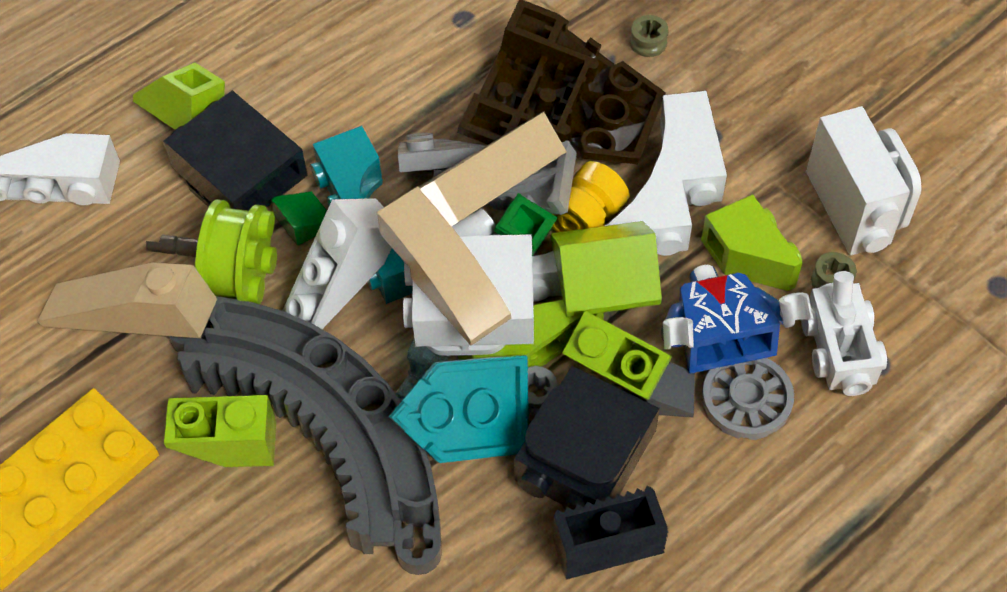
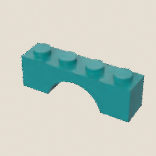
(353, 171)

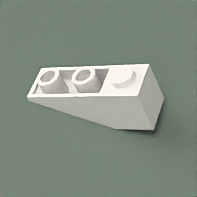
(61, 170)
(339, 261)

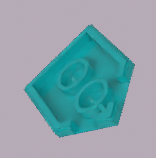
(468, 408)

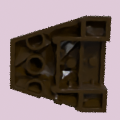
(586, 97)

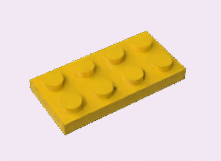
(64, 479)

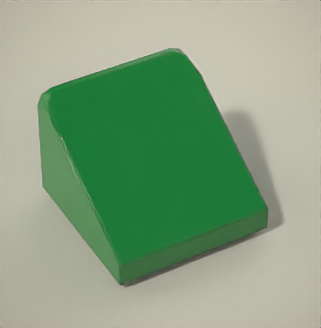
(299, 215)
(526, 218)

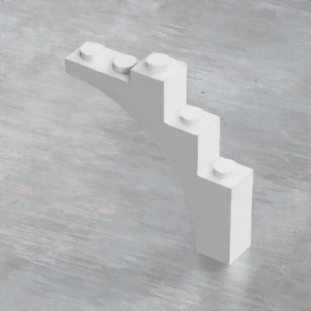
(685, 174)

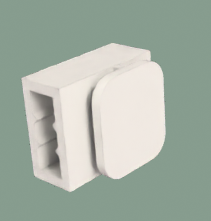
(863, 180)
(509, 268)

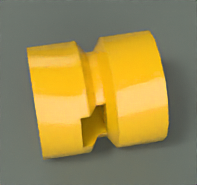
(594, 198)

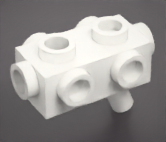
(844, 336)

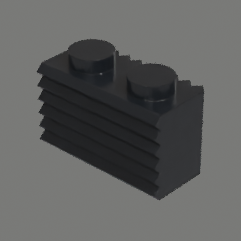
(609, 533)

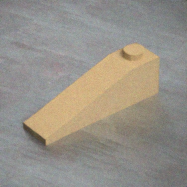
(494, 169)
(134, 300)

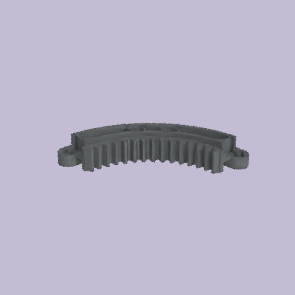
(376, 463)

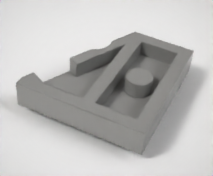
(425, 153)
(547, 187)

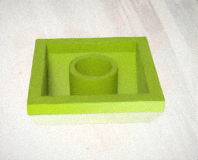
(607, 268)

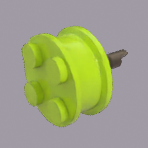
(230, 250)

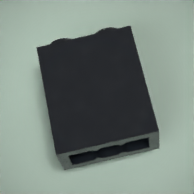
(235, 155)
(584, 441)

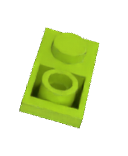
(180, 94)
(747, 242)
(617, 355)
(223, 429)

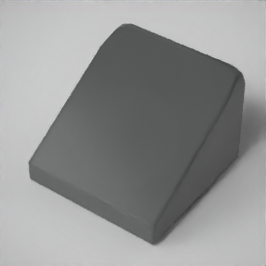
(674, 392)

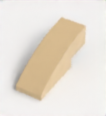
(442, 265)

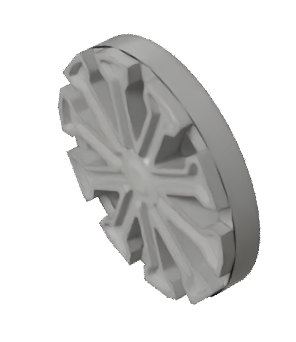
(748, 396)

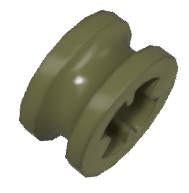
(649, 25)
(833, 261)

